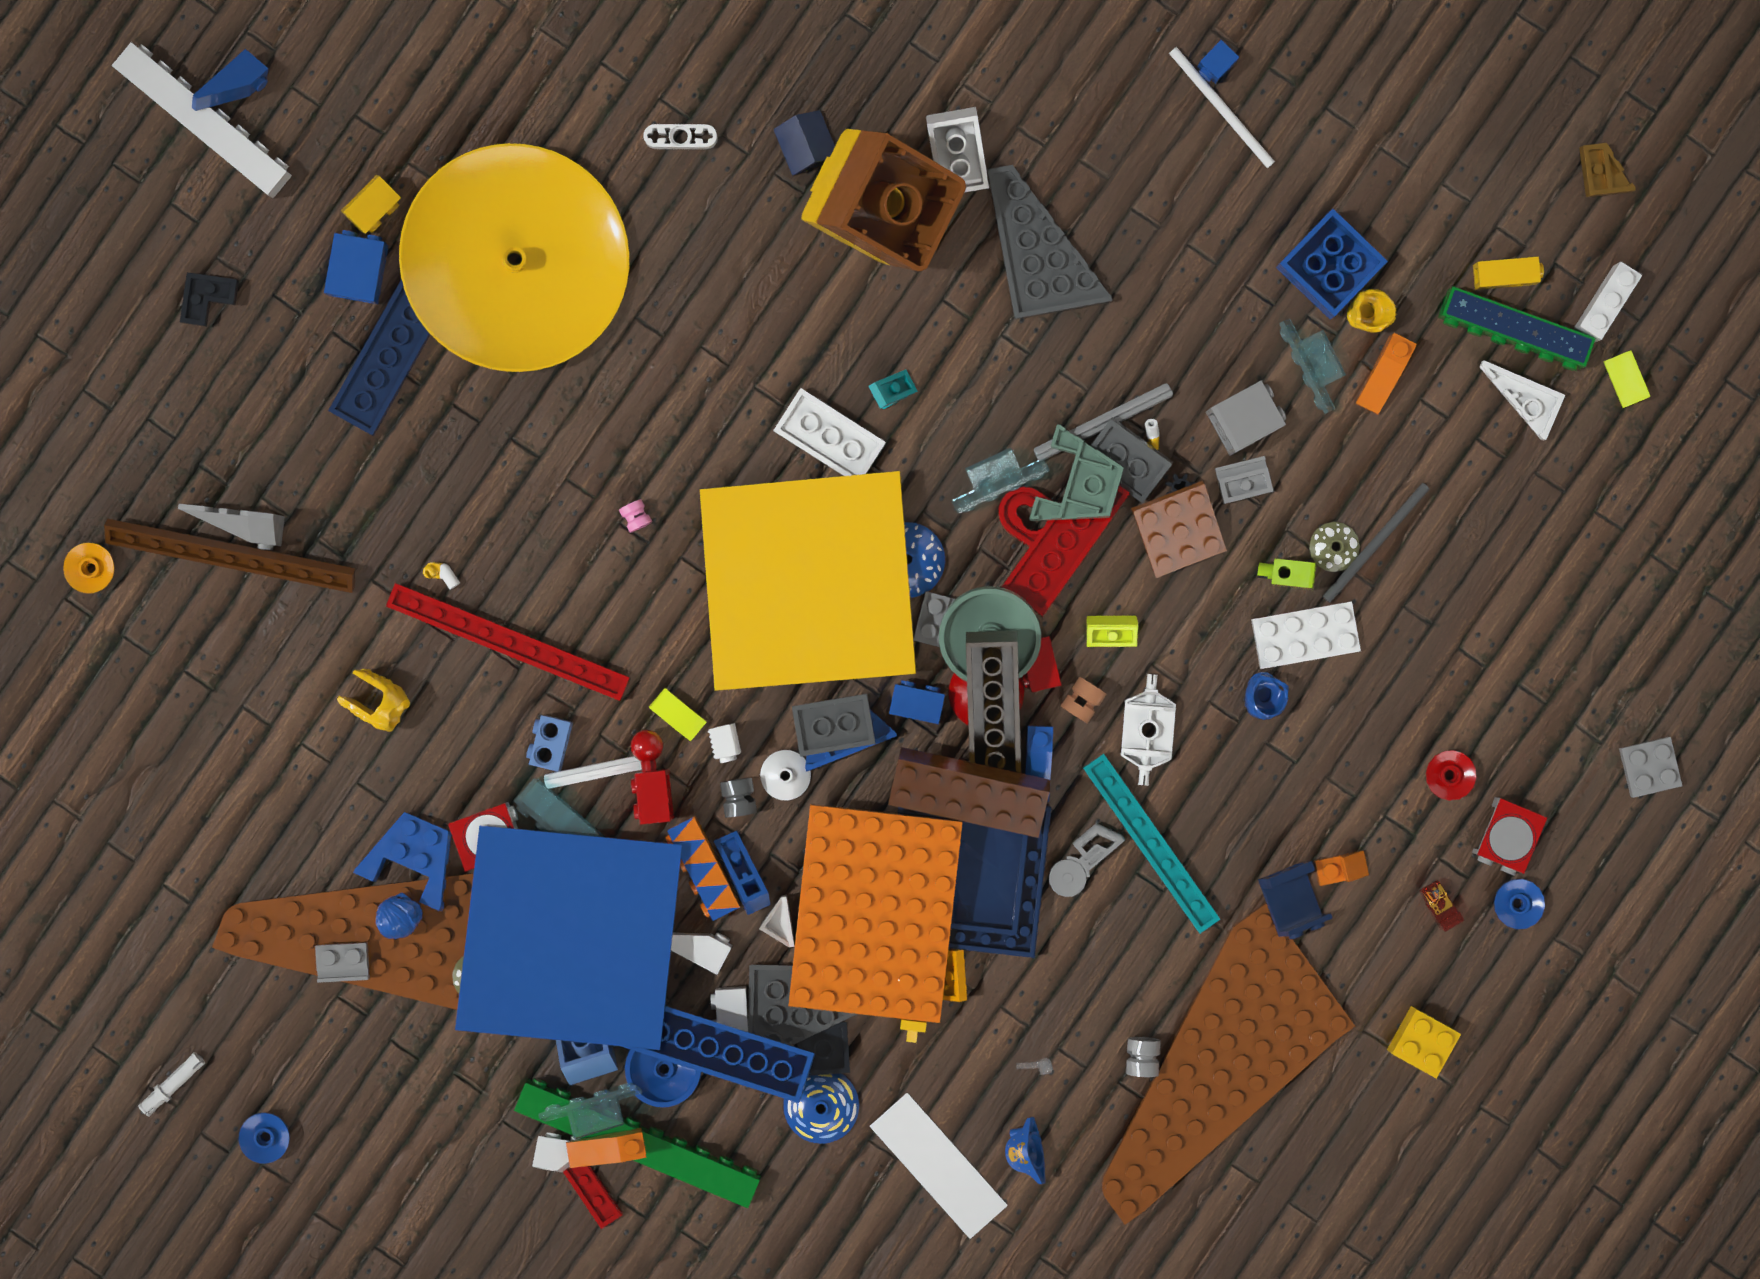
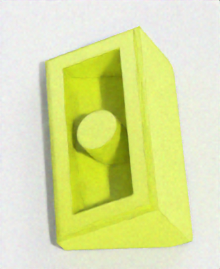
(1626, 379)
(1112, 631)

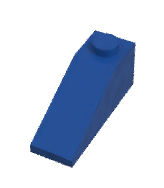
(233, 82)
(1039, 751)
(742, 873)

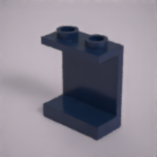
(1292, 900)

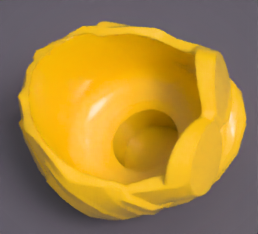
(1371, 311)

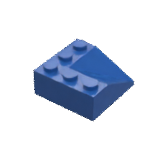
(1331, 264)

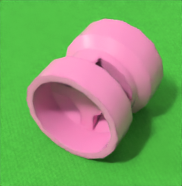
(635, 515)

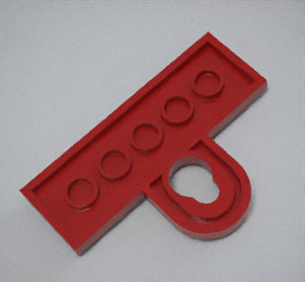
(1053, 550)

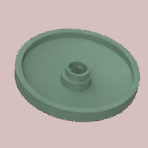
(989, 610)

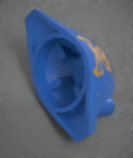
(1025, 1151)

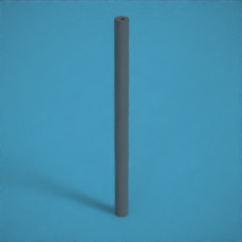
(1376, 542)

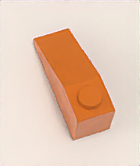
(1386, 373)
(606, 1149)

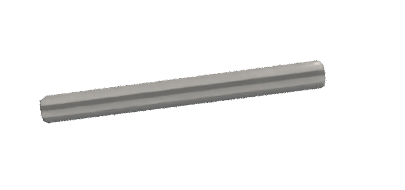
(1120, 414)

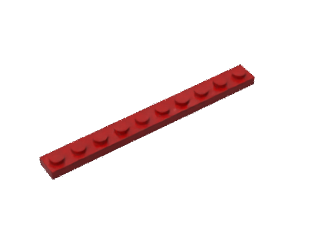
(507, 641)

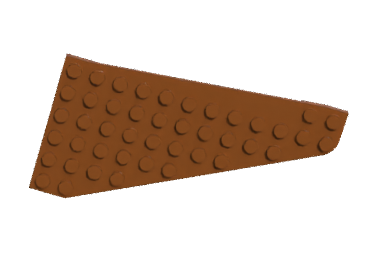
(413, 967)
(1241, 1042)

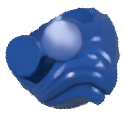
(1264, 696)
(398, 916)

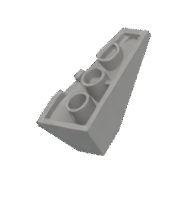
(251, 526)

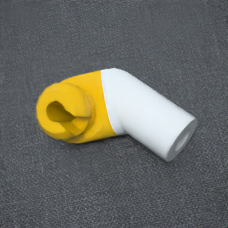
(1152, 433)
(441, 571)

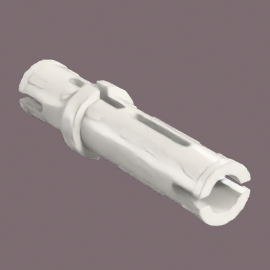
(163, 1092)

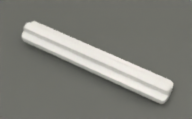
(592, 772)

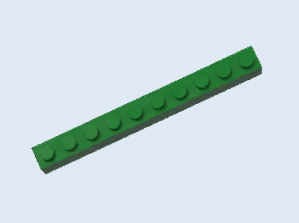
(662, 1153)

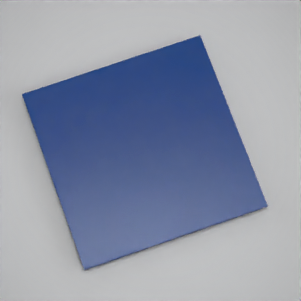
(569, 937)

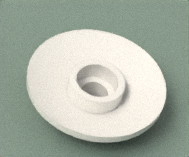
(785, 761)

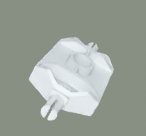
(1143, 709)

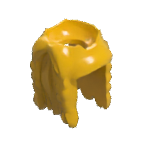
(391, 707)

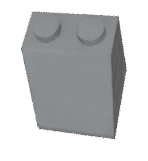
(1246, 417)

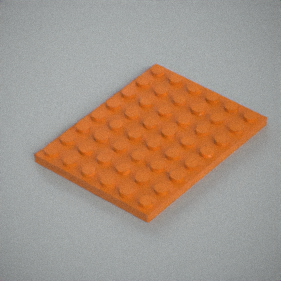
(875, 913)

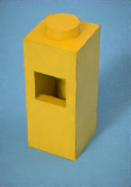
(1507, 273)

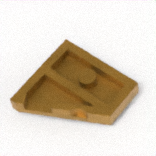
(1602, 171)

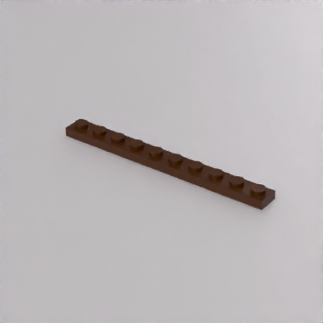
(229, 555)

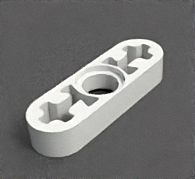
(699, 130)

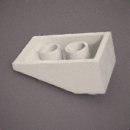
(958, 145)

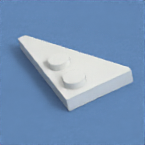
(1532, 401)

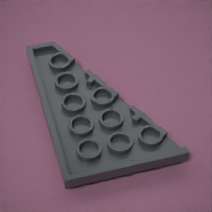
(1039, 260)
(769, 1009)

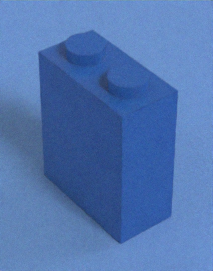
(356, 267)

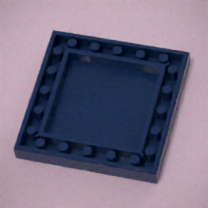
(997, 888)

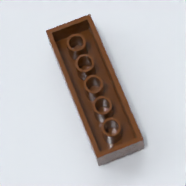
(969, 792)

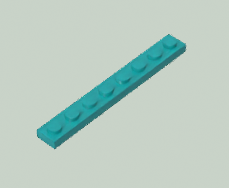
(1151, 843)

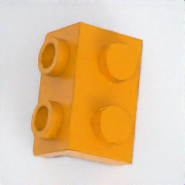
(955, 979)

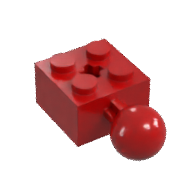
(651, 785)

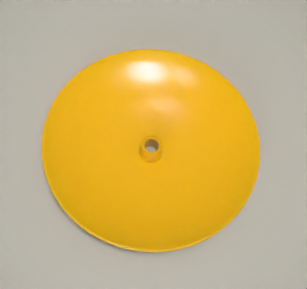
(522, 204)

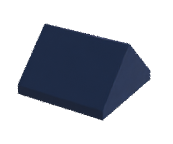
(804, 141)

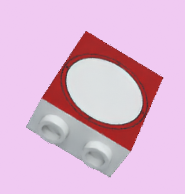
(466, 830)

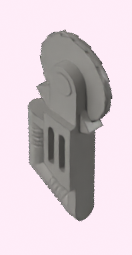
(1070, 875)

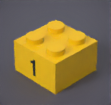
(1423, 1042)

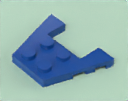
(417, 847)

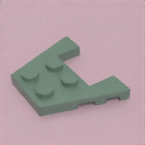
(1090, 485)

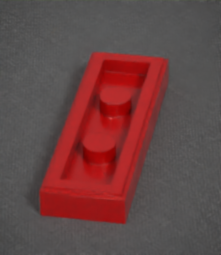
(593, 1194)

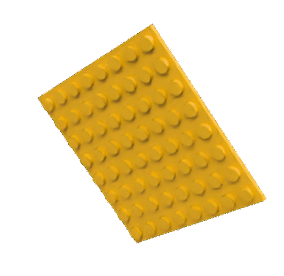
(807, 581)

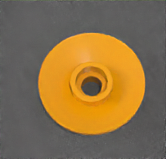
(77, 564)

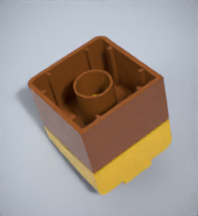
(884, 199)

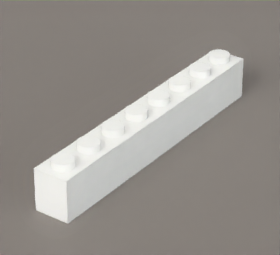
(206, 124)

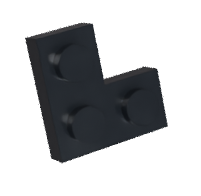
(200, 292)

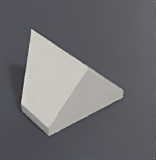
(779, 923)

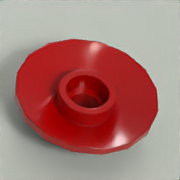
(1463, 775)

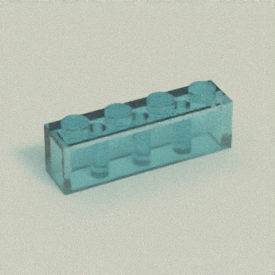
(552, 811)

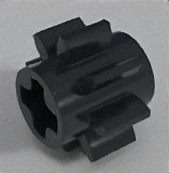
(1176, 482)

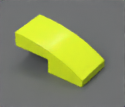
(677, 714)

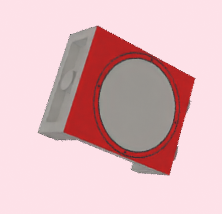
(1510, 837)

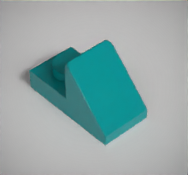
(893, 389)

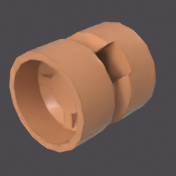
(1088, 692)

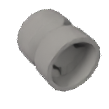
(1143, 1057)

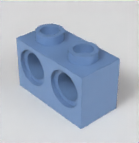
(556, 745)

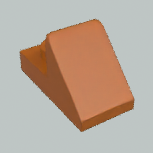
(1341, 868)

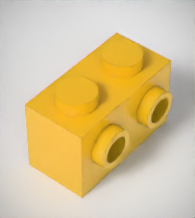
(371, 205)

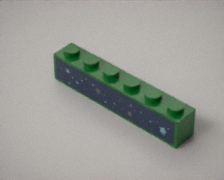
(1516, 328)

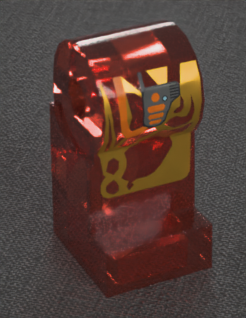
(1441, 906)

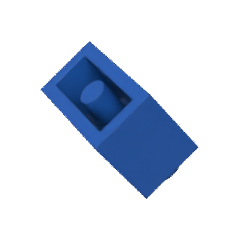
(917, 703)

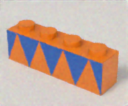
(704, 869)

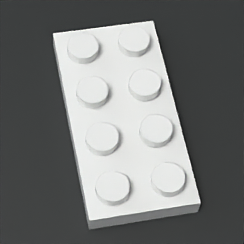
(828, 435)
(1305, 635)

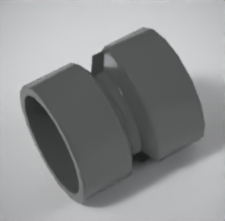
(738, 797)

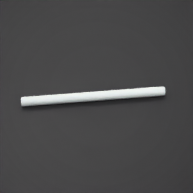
(1223, 109)

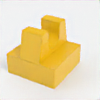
(912, 1028)

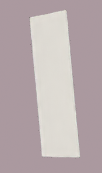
(938, 1165)

